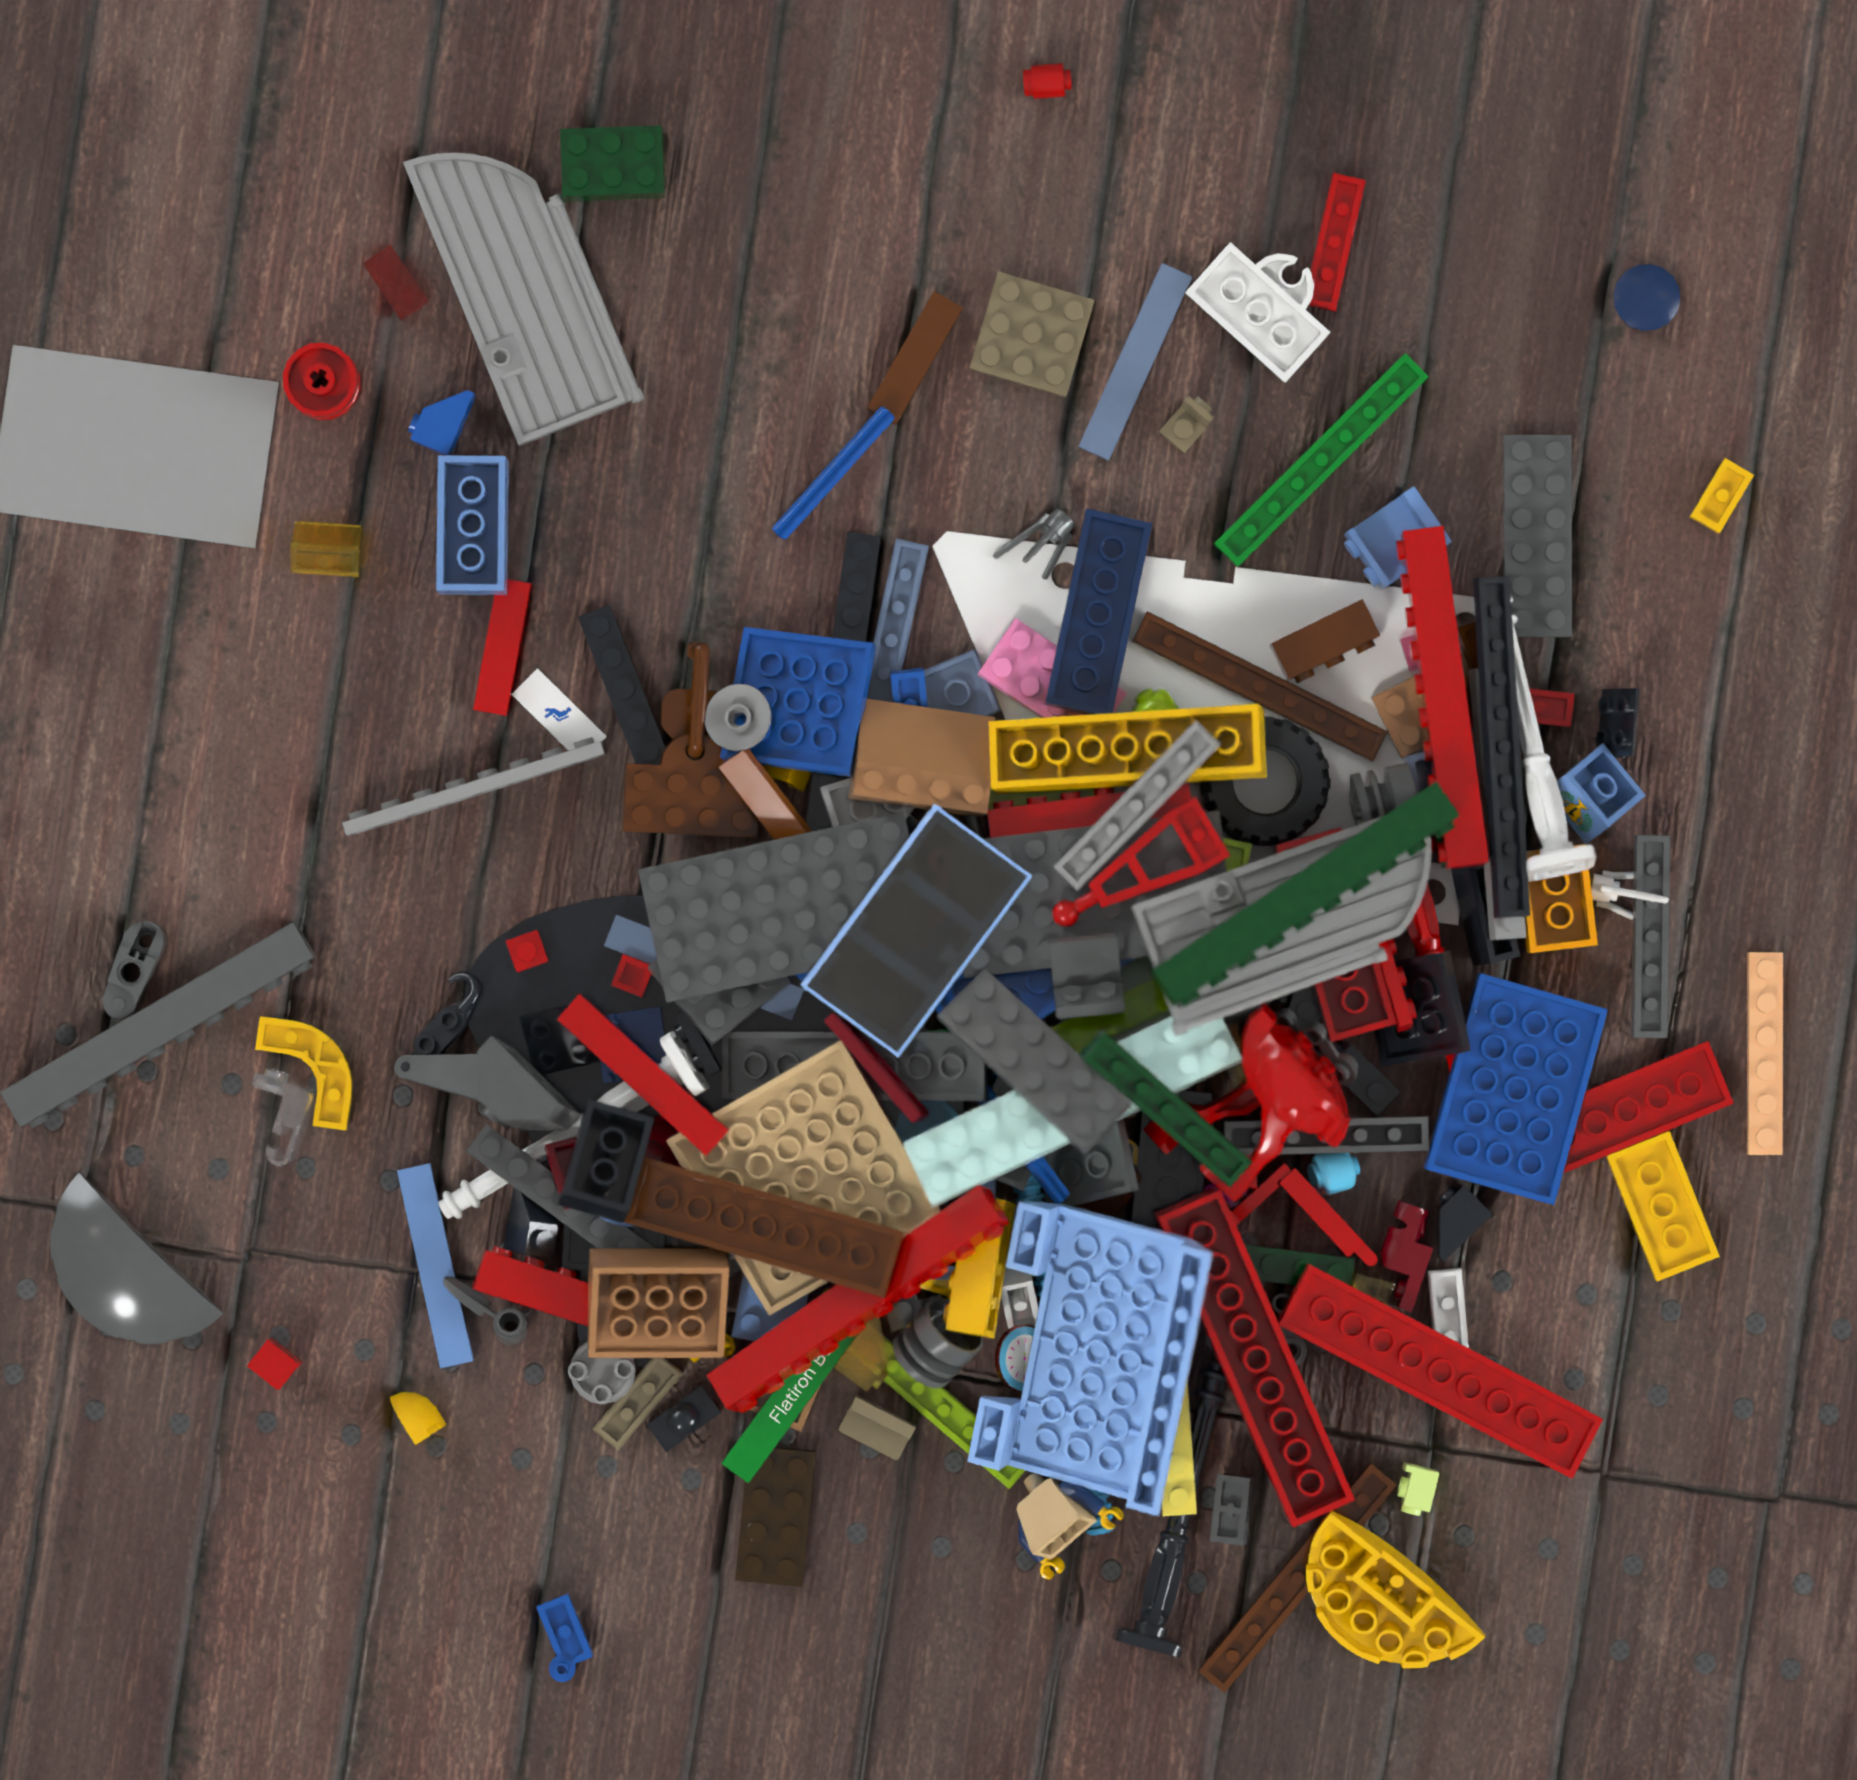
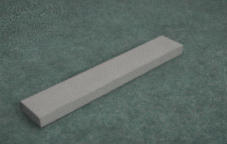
(1137, 805)

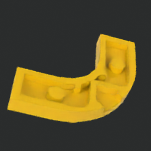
(323, 1057)

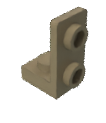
(1187, 423)

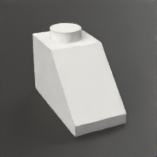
(1019, 1298)

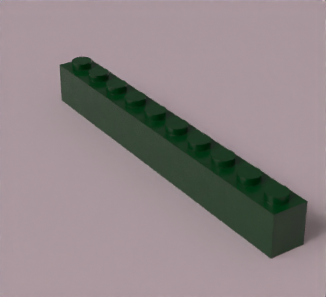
(1304, 894)

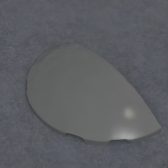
(118, 1275)

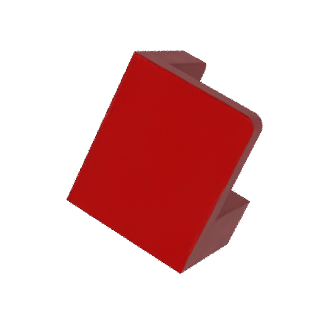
(274, 1363)

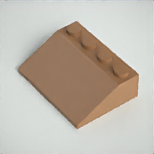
(923, 758)
(657, 1302)

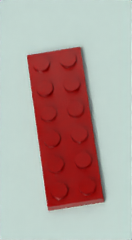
(1647, 1103)

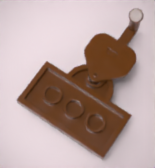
(680, 791)

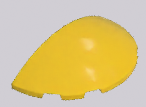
(1381, 1600)

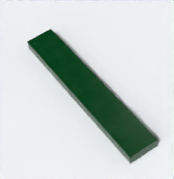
(1165, 1108)

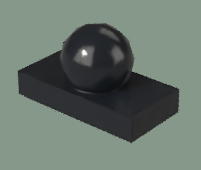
(684, 1418)

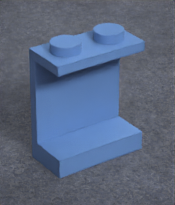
(1377, 536)

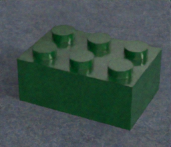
(612, 163)

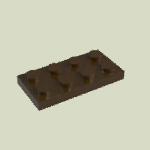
(776, 1519)

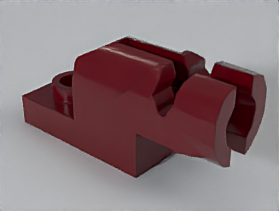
(1405, 1254)

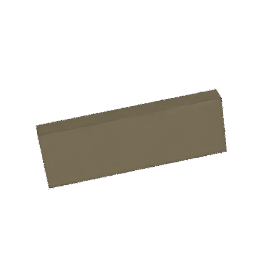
(633, 1408)

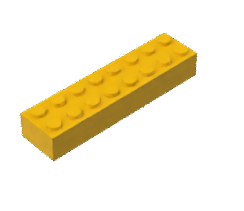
(1120, 748)

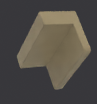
(877, 1427)

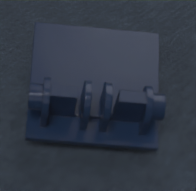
(644, 1029)

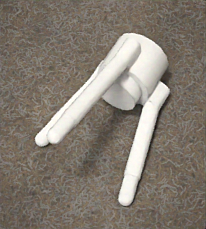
(1606, 889)

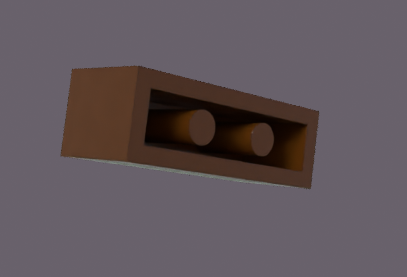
(1325, 642)

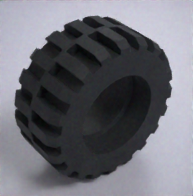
(1299, 813)

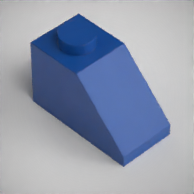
(442, 423)

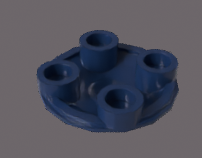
(1646, 297)

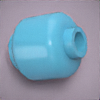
(1333, 1172)

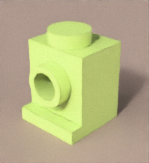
(1417, 1488)

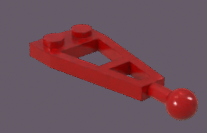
(1195, 833)

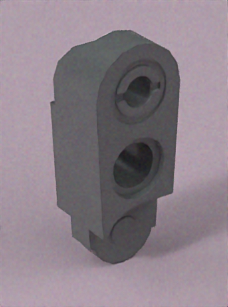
(121, 995)

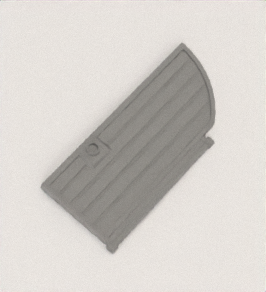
(524, 292)
(1322, 950)

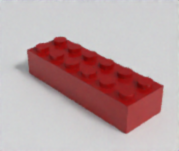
(1353, 1000)

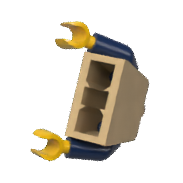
(1055, 1517)

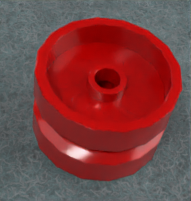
(320, 361)

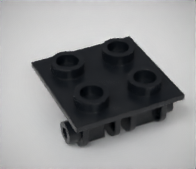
(1618, 721)
(552, 1044)

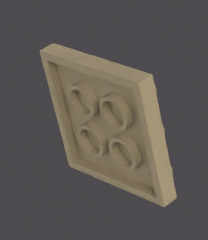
(1032, 334)

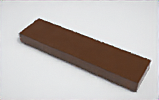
(916, 356)

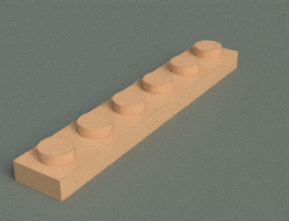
(1764, 1053)

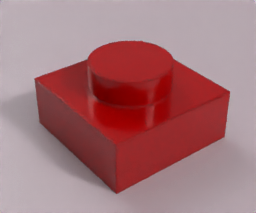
(527, 951)
(632, 976)

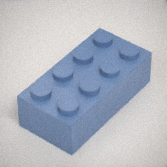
(472, 525)

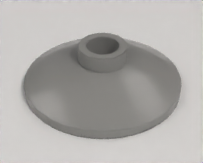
(727, 707)

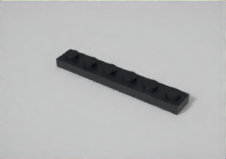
(623, 685)

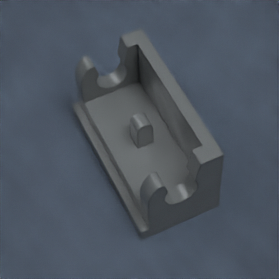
(1232, 1509)

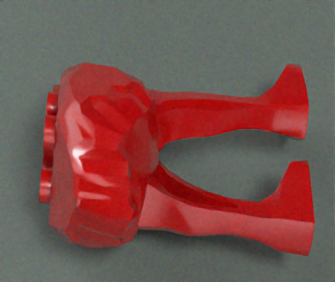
(1291, 1085)

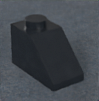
(1457, 1219)
(529, 1228)

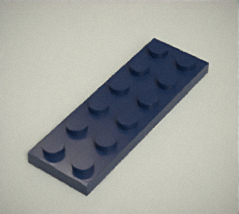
(1098, 613)

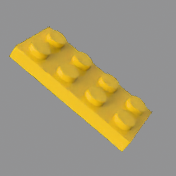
(1662, 1206)

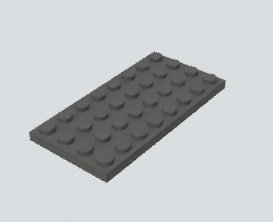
(762, 905)
(1025, 930)

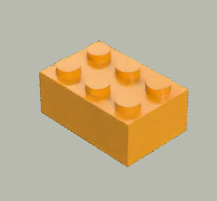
(1560, 912)

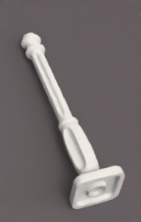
(1544, 798)
(676, 1063)

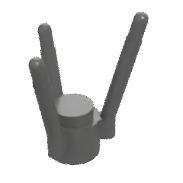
(1055, 527)

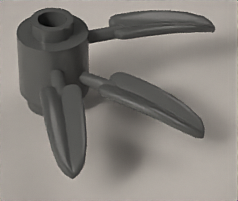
(480, 1305)

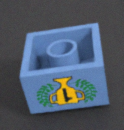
(1597, 793)

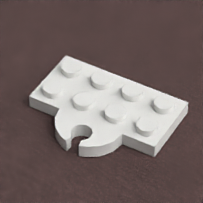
(1261, 308)

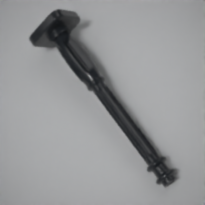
(1168, 1560)

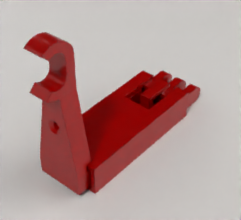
(1312, 1204)

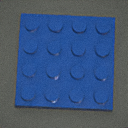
(814, 697)

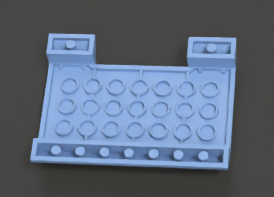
(1102, 1356)

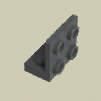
(1086, 975)

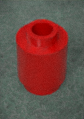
(1047, 81)

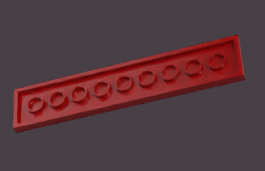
(1439, 1371)

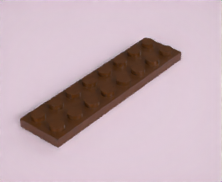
(764, 1227)

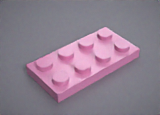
(1023, 668)

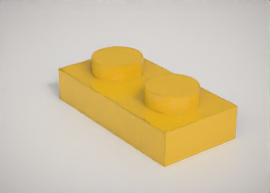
(1721, 495)

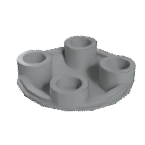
(601, 1378)

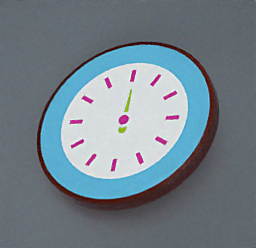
(1013, 1356)

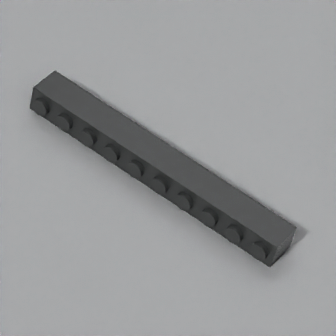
(159, 1024)

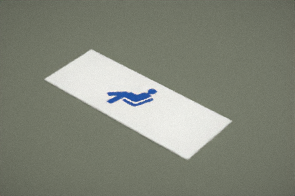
(556, 711)

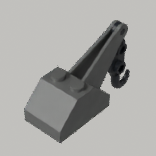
(495, 1076)

